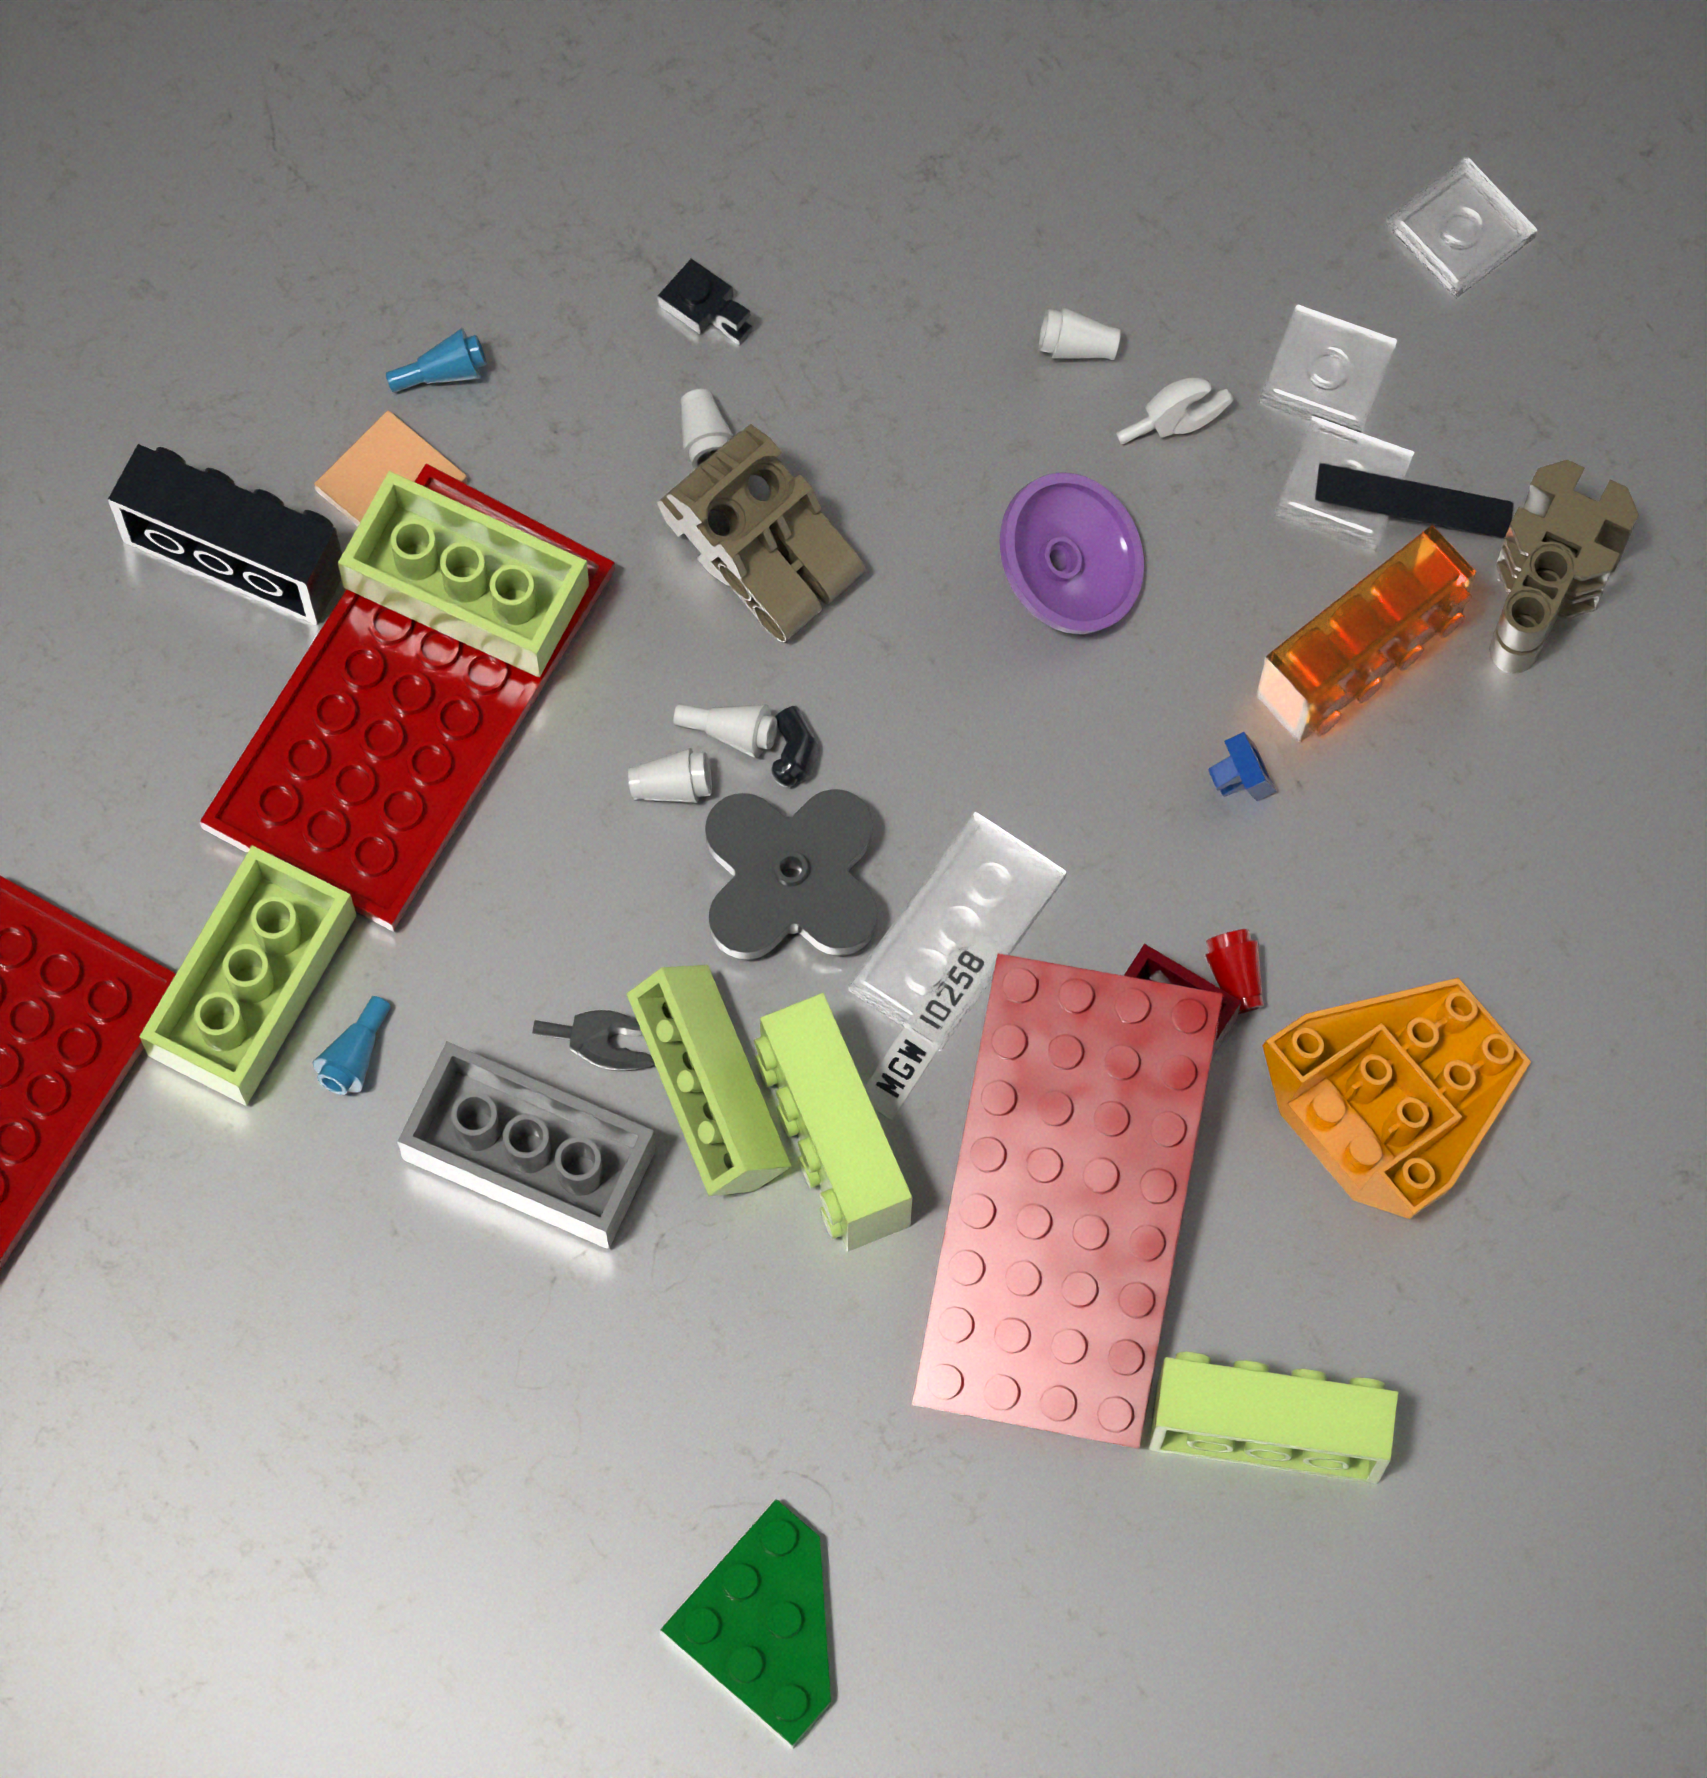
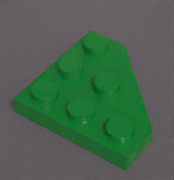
(763, 1625)

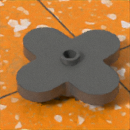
(764, 904)

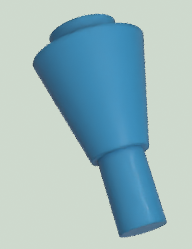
(451, 360)
(346, 1060)

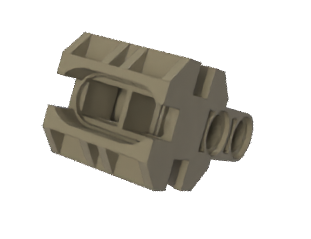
(777, 550)
(1556, 559)

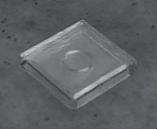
(1461, 227)
(1327, 369)
(1343, 448)

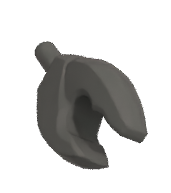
(591, 1038)

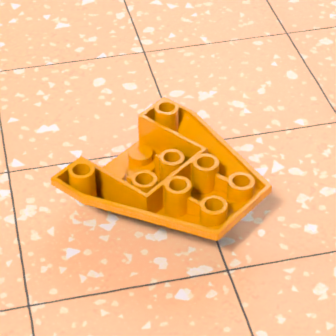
(1395, 1090)

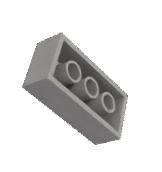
(527, 1145)

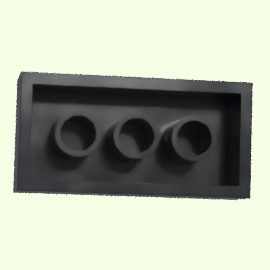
(227, 532)

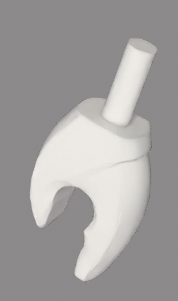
(1179, 409)

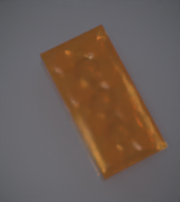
(1366, 635)

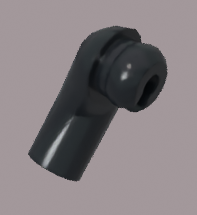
(800, 748)

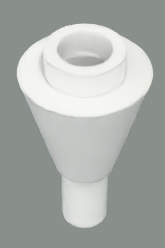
(742, 727)

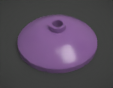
(1092, 549)

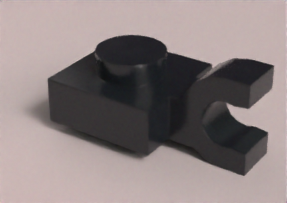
(703, 298)

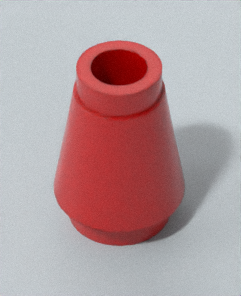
(1237, 967)

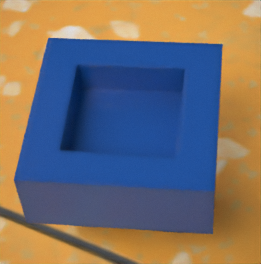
(1242, 770)

